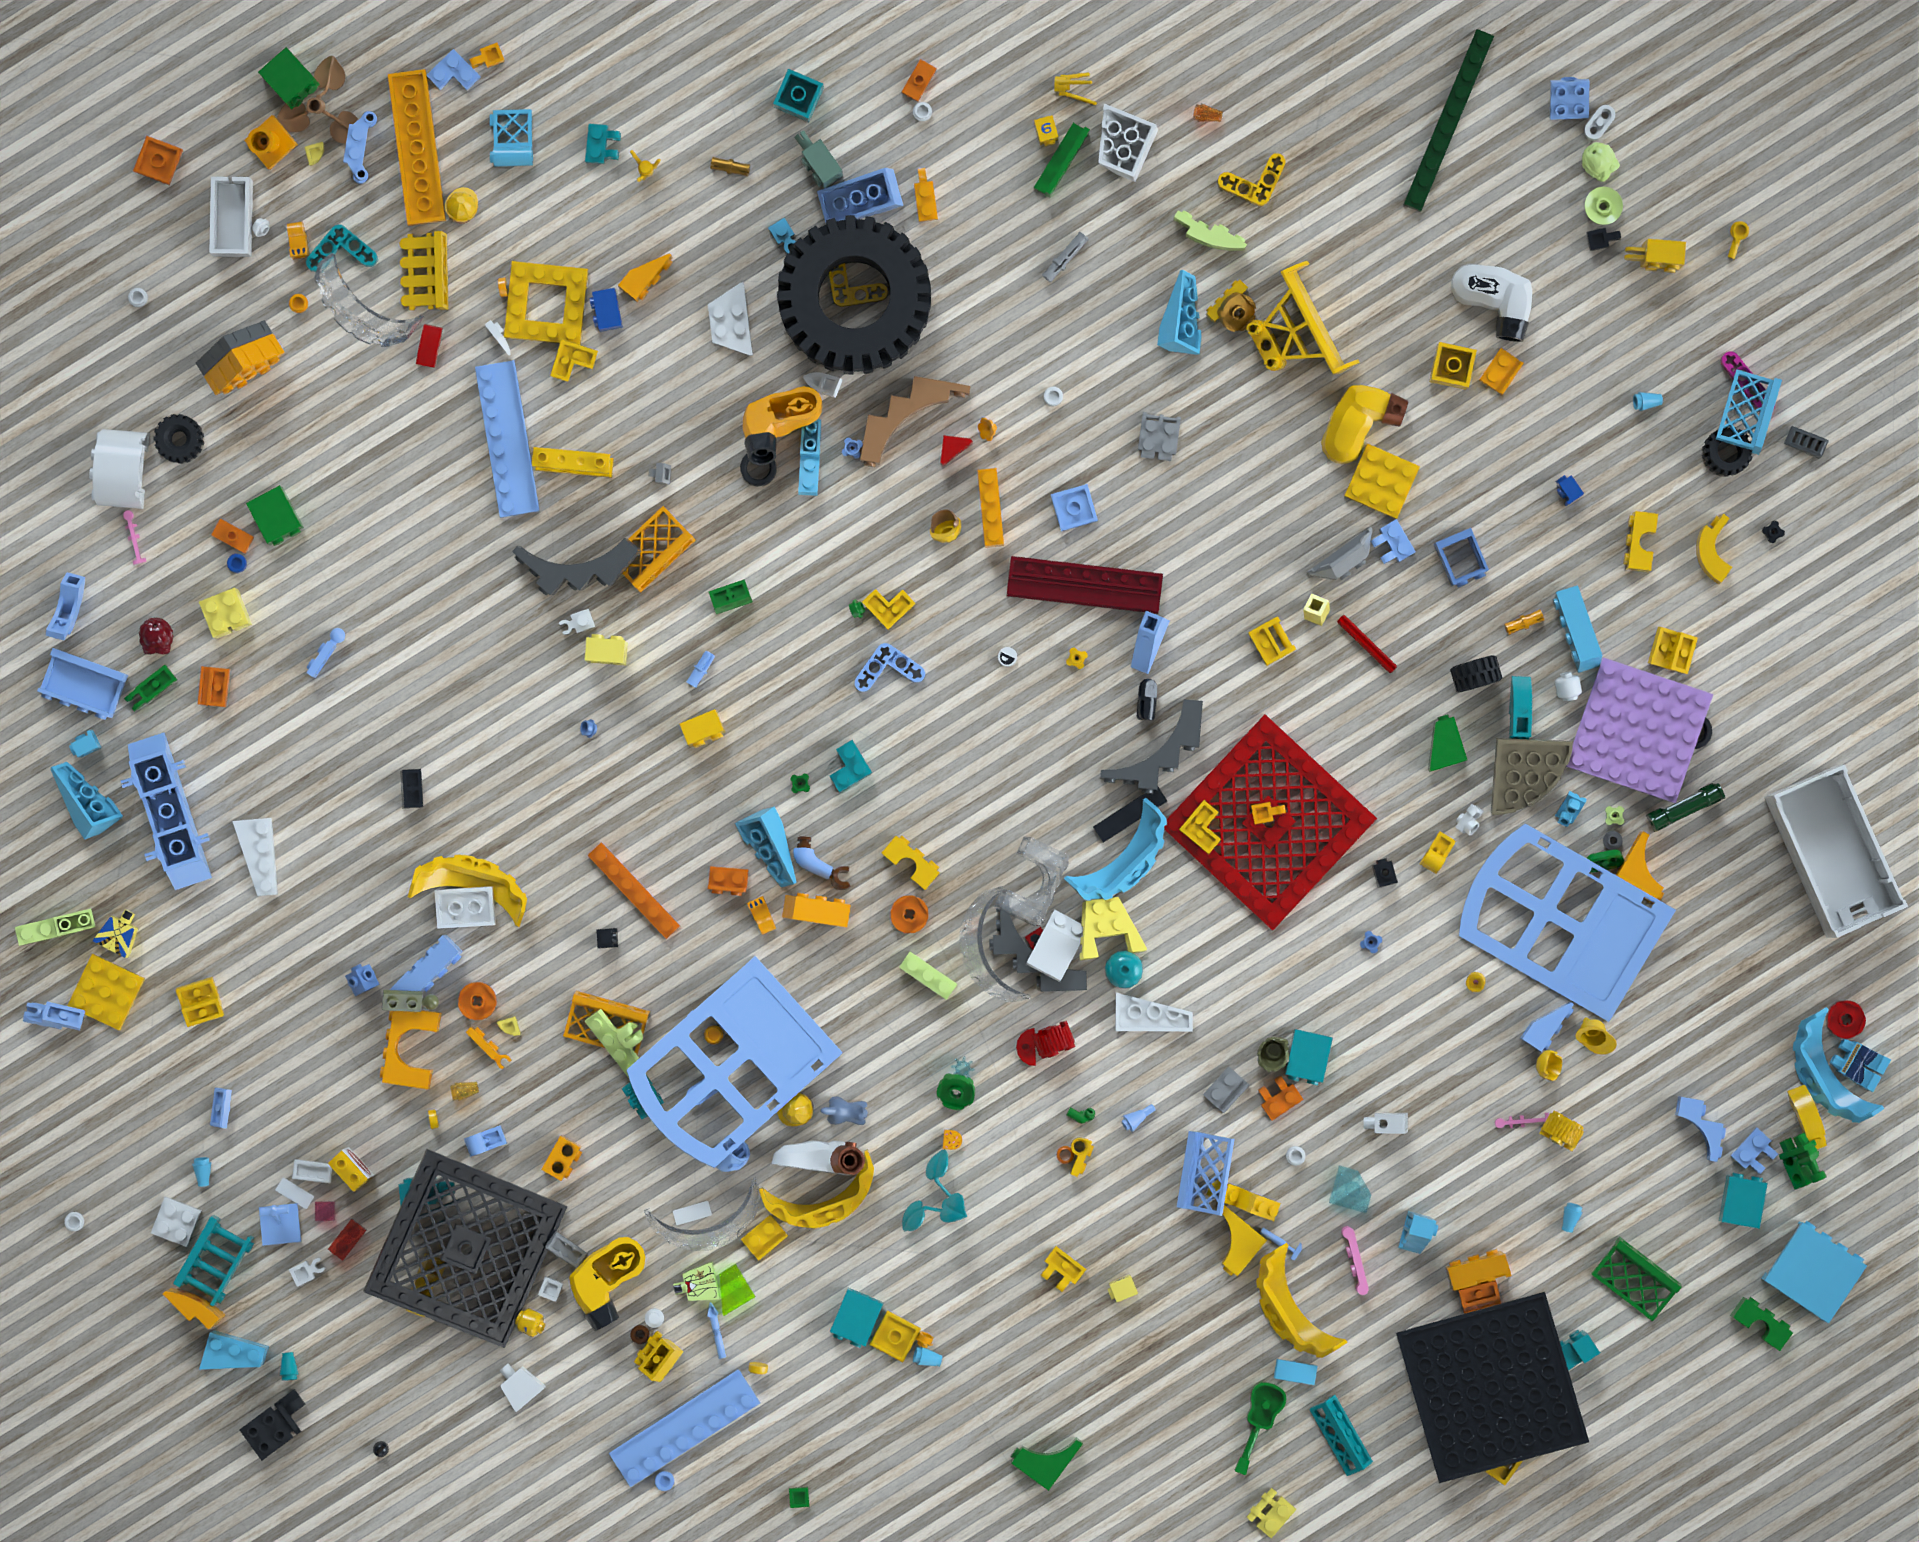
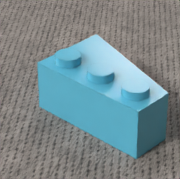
(1417, 1232)

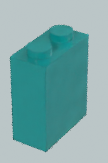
(1308, 1056)
(1743, 1200)
(856, 1318)

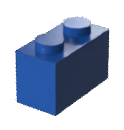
(606, 309)

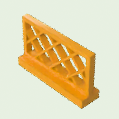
(666, 557)
(607, 1006)

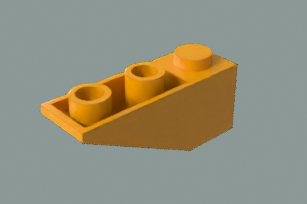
(640, 278)

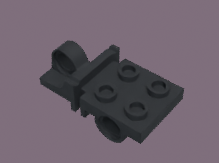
(273, 1427)

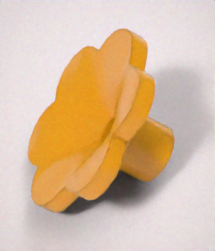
(987, 429)

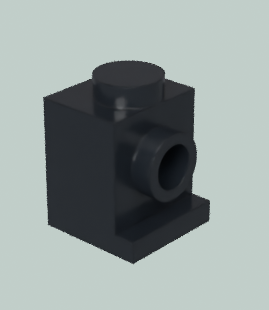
(1384, 880)
(607, 938)

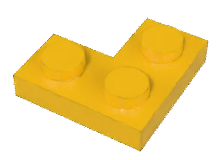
(571, 354)
(888, 612)
(1196, 827)

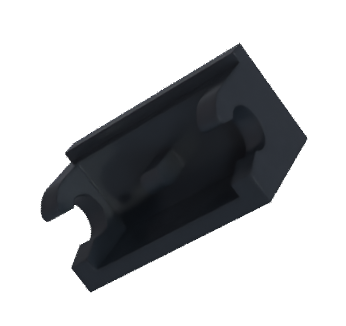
(411, 788)

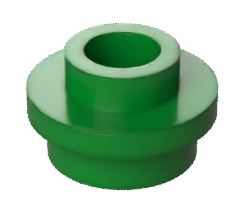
(856, 609)

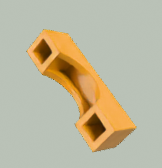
(990, 507)

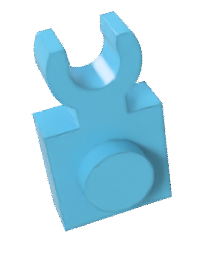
(782, 233)

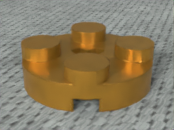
(1228, 308)

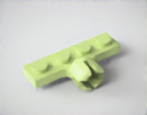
(616, 1041)

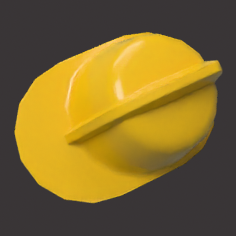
(1595, 1037)

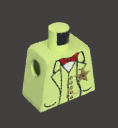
(699, 1284)

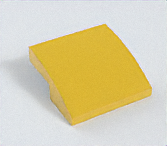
(1672, 650)
(200, 1001)

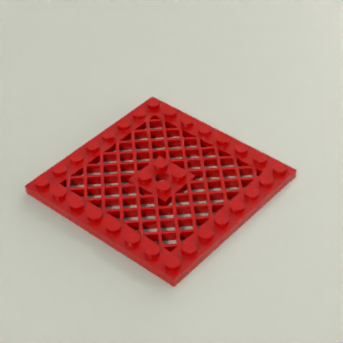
(1360, 820)

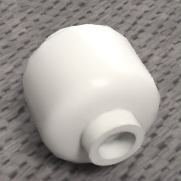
(1568, 686)

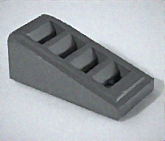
(1823, 442)

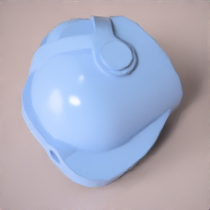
(736, 1159)

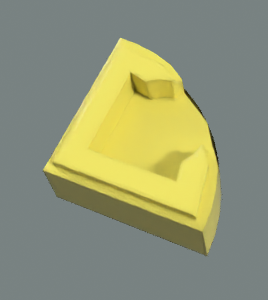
(314, 152)
(509, 1026)

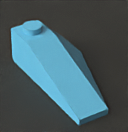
(1179, 324)
(86, 806)
(767, 837)

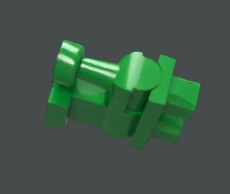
(1800, 1160)

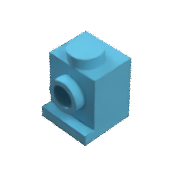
(85, 744)

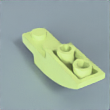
(1215, 238)
(55, 927)

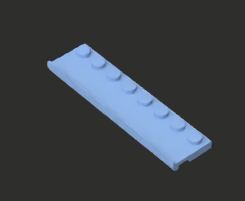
(507, 439)
(684, 1428)

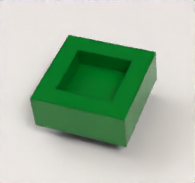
(799, 1497)

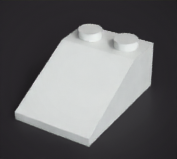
(1056, 946)

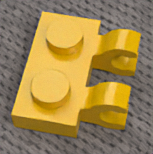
(1065, 1265)

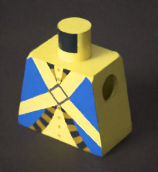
(118, 934)

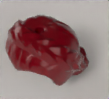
(157, 638)

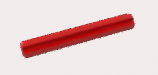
(1367, 644)

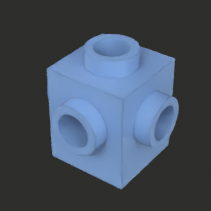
(361, 979)

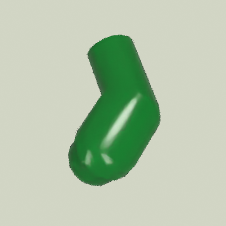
(1082, 1116)

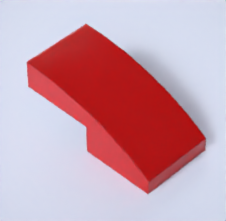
(429, 345)

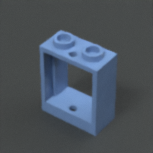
(1466, 534)

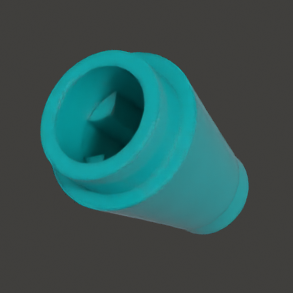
(288, 1367)

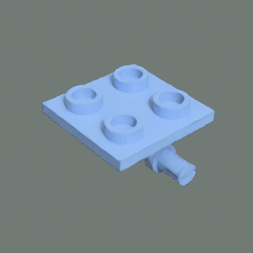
(280, 1224)

